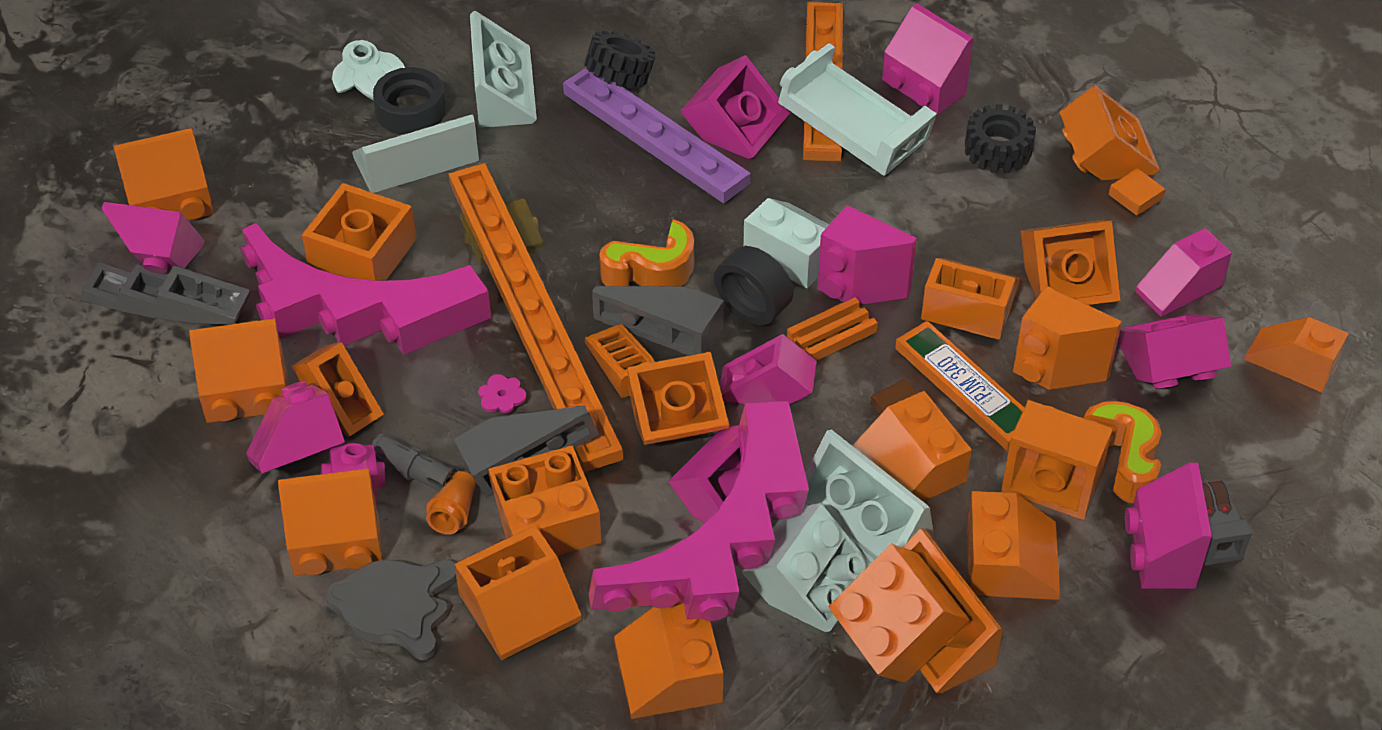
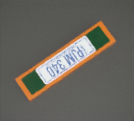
(962, 381)

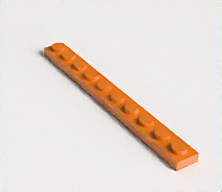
(532, 310)

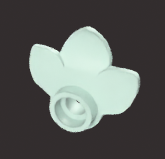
(363, 71)

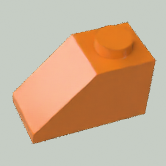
(1299, 351)
(337, 375)

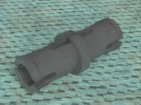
(412, 462)

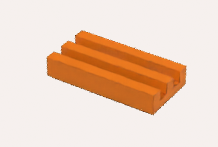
(828, 325)

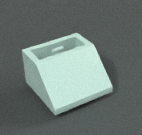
(808, 566)

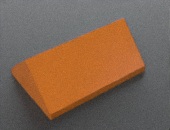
(977, 643)

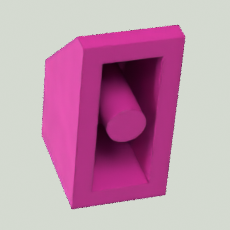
(1185, 273)
(769, 374)

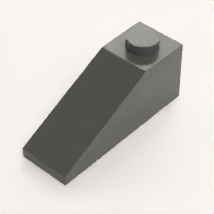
(663, 314)
(520, 437)

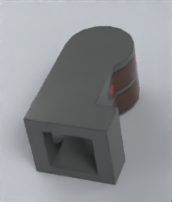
(1224, 525)

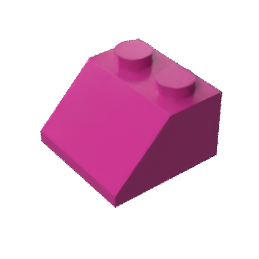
(928, 60)
(736, 109)
(865, 259)
(1176, 349)
(294, 427)
(709, 475)
(1169, 530)

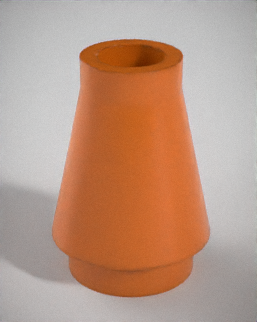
(451, 505)

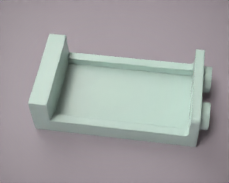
(853, 112)

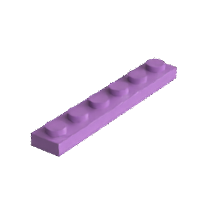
(658, 135)

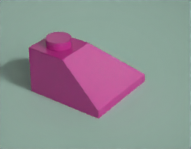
(155, 235)

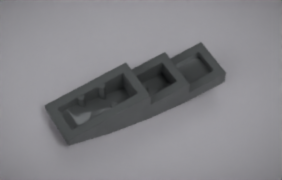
(171, 296)

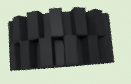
(619, 59)
(999, 124)

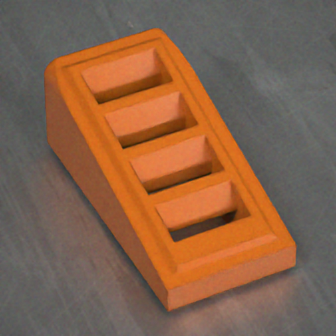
(613, 369)

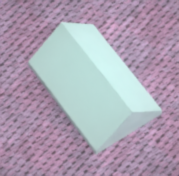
(501, 75)
(418, 154)
(864, 498)

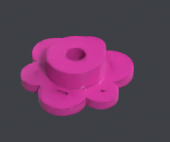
(501, 394)

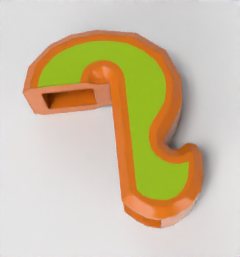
(650, 264)
(1139, 437)

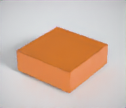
(1137, 191)

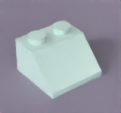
(788, 237)

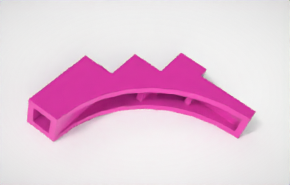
(353, 308)
(739, 534)

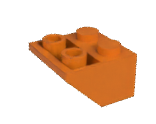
(969, 297)
(552, 495)
(517, 592)

